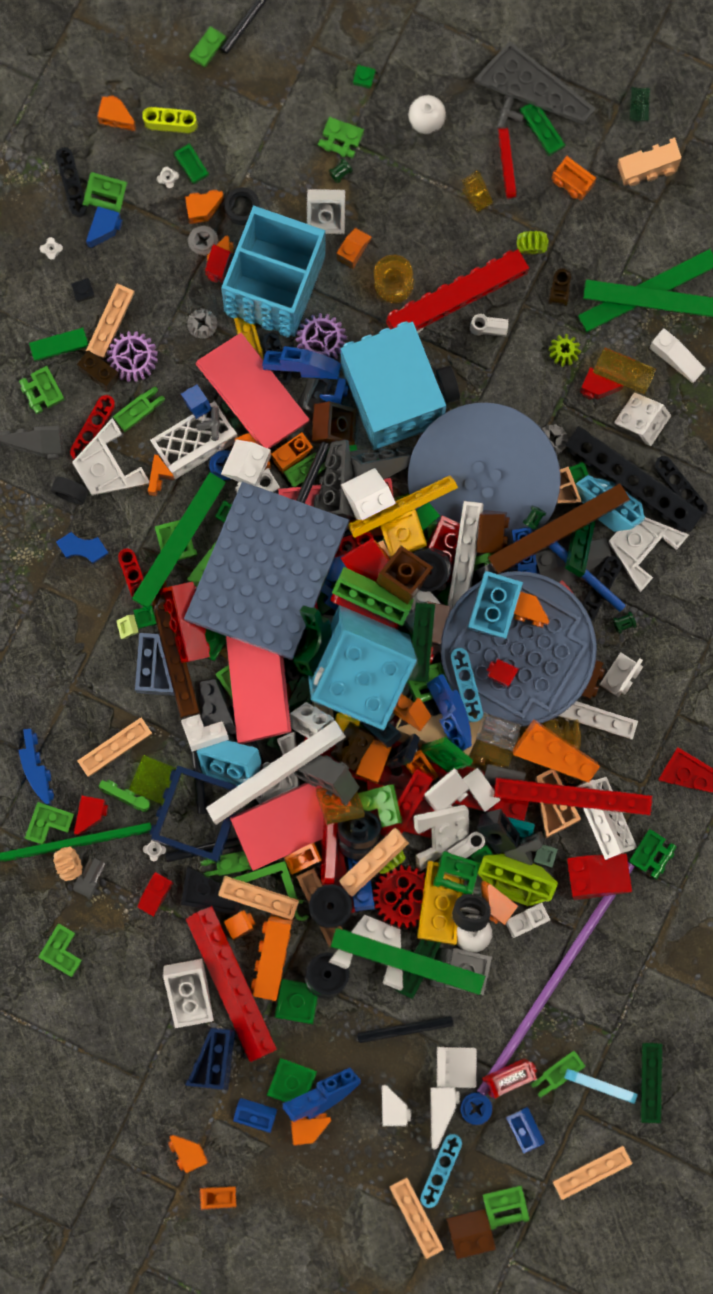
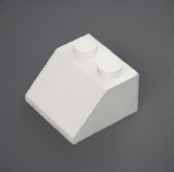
(326, 210)
(246, 462)
(367, 494)
(447, 791)
(394, 1109)

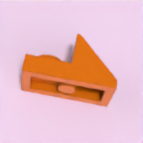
(158, 471)
(412, 712)
(302, 858)
(218, 1197)

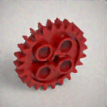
(390, 886)

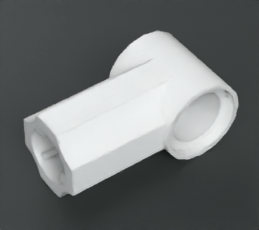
(492, 326)
(465, 848)

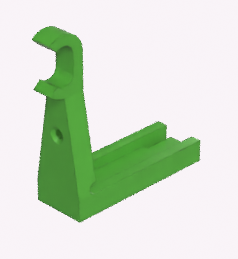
(281, 866)

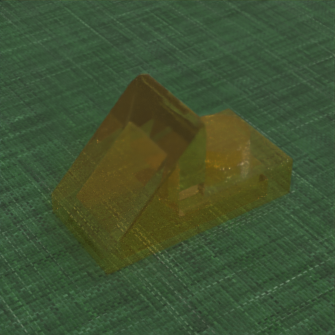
(476, 191)

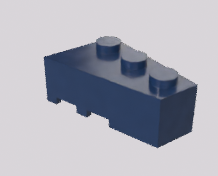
(215, 1061)

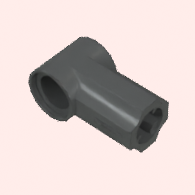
(87, 882)

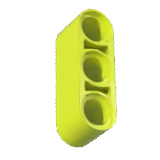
(176, 126)

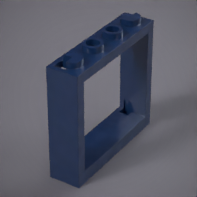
(163, 811)

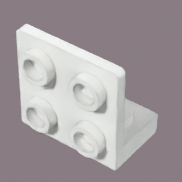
(643, 417)
(619, 675)
(456, 1067)

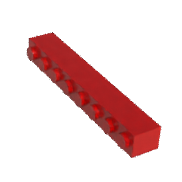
(461, 292)
(231, 984)

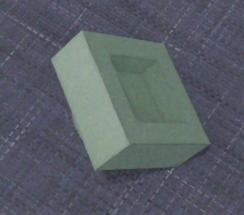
(545, 856)

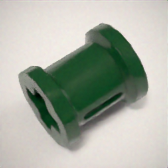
(340, 171)
(534, 517)
(624, 622)

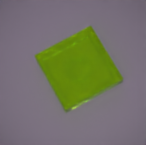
(151, 779)

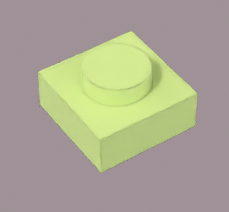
(127, 626)

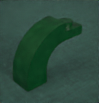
(316, 642)

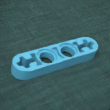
(469, 684)
(600, 1086)
(438, 1169)

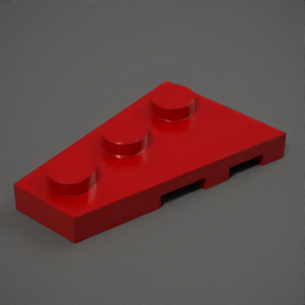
(688, 772)

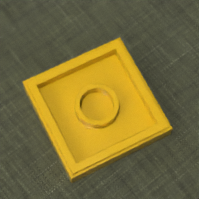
(404, 532)

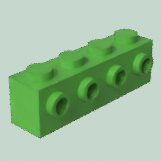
(371, 596)

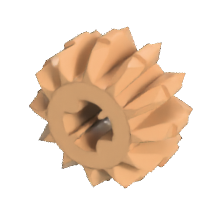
(67, 863)

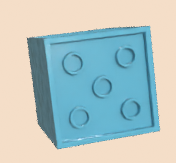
(273, 271)
(392, 384)
(363, 668)

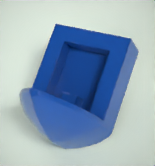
(341, 390)

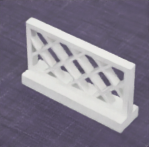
(199, 454)
(605, 828)

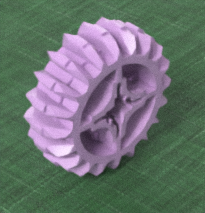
(327, 335)
(139, 356)

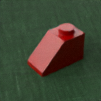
(218, 264)
(598, 386)
(502, 672)
(89, 814)
(154, 894)

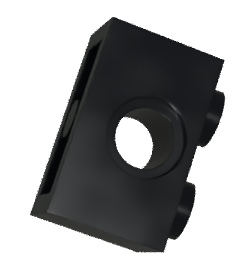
(498, 831)

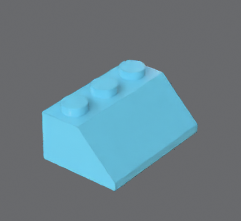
(495, 605)
(229, 761)

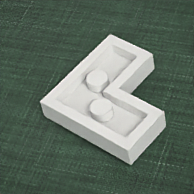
(201, 736)

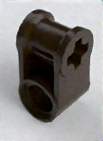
(560, 290)

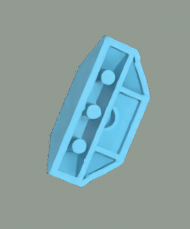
(620, 519)

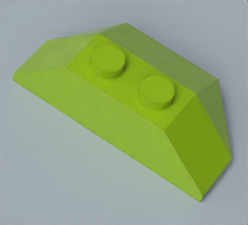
(518, 880)

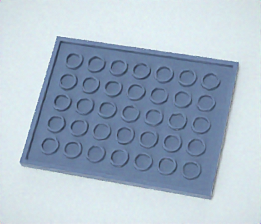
(265, 569)

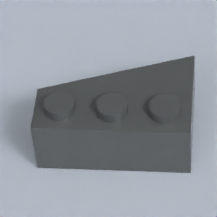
(329, 775)

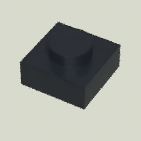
(83, 290)

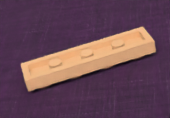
(110, 321)
(114, 747)
(373, 862)
(258, 897)
(592, 1172)
(416, 1218)

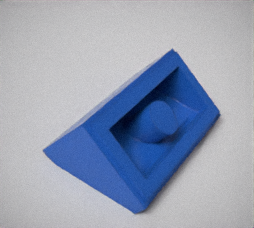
(255, 1115)
(525, 1130)

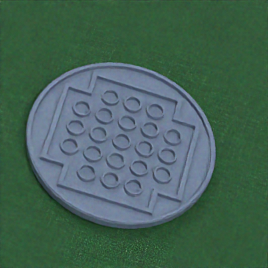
(493, 458)
(551, 660)

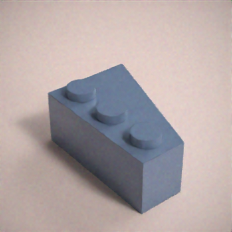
(152, 668)

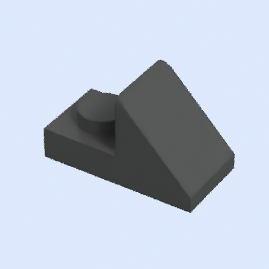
(526, 847)

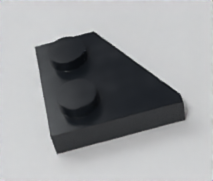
(403, 753)

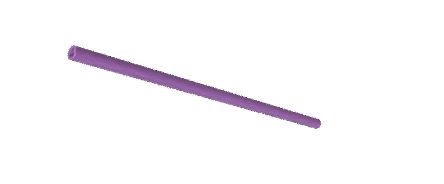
(550, 986)

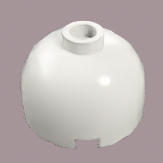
(427, 114)
(474, 941)

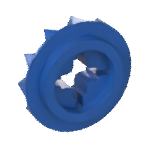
(219, 458)
(466, 1107)

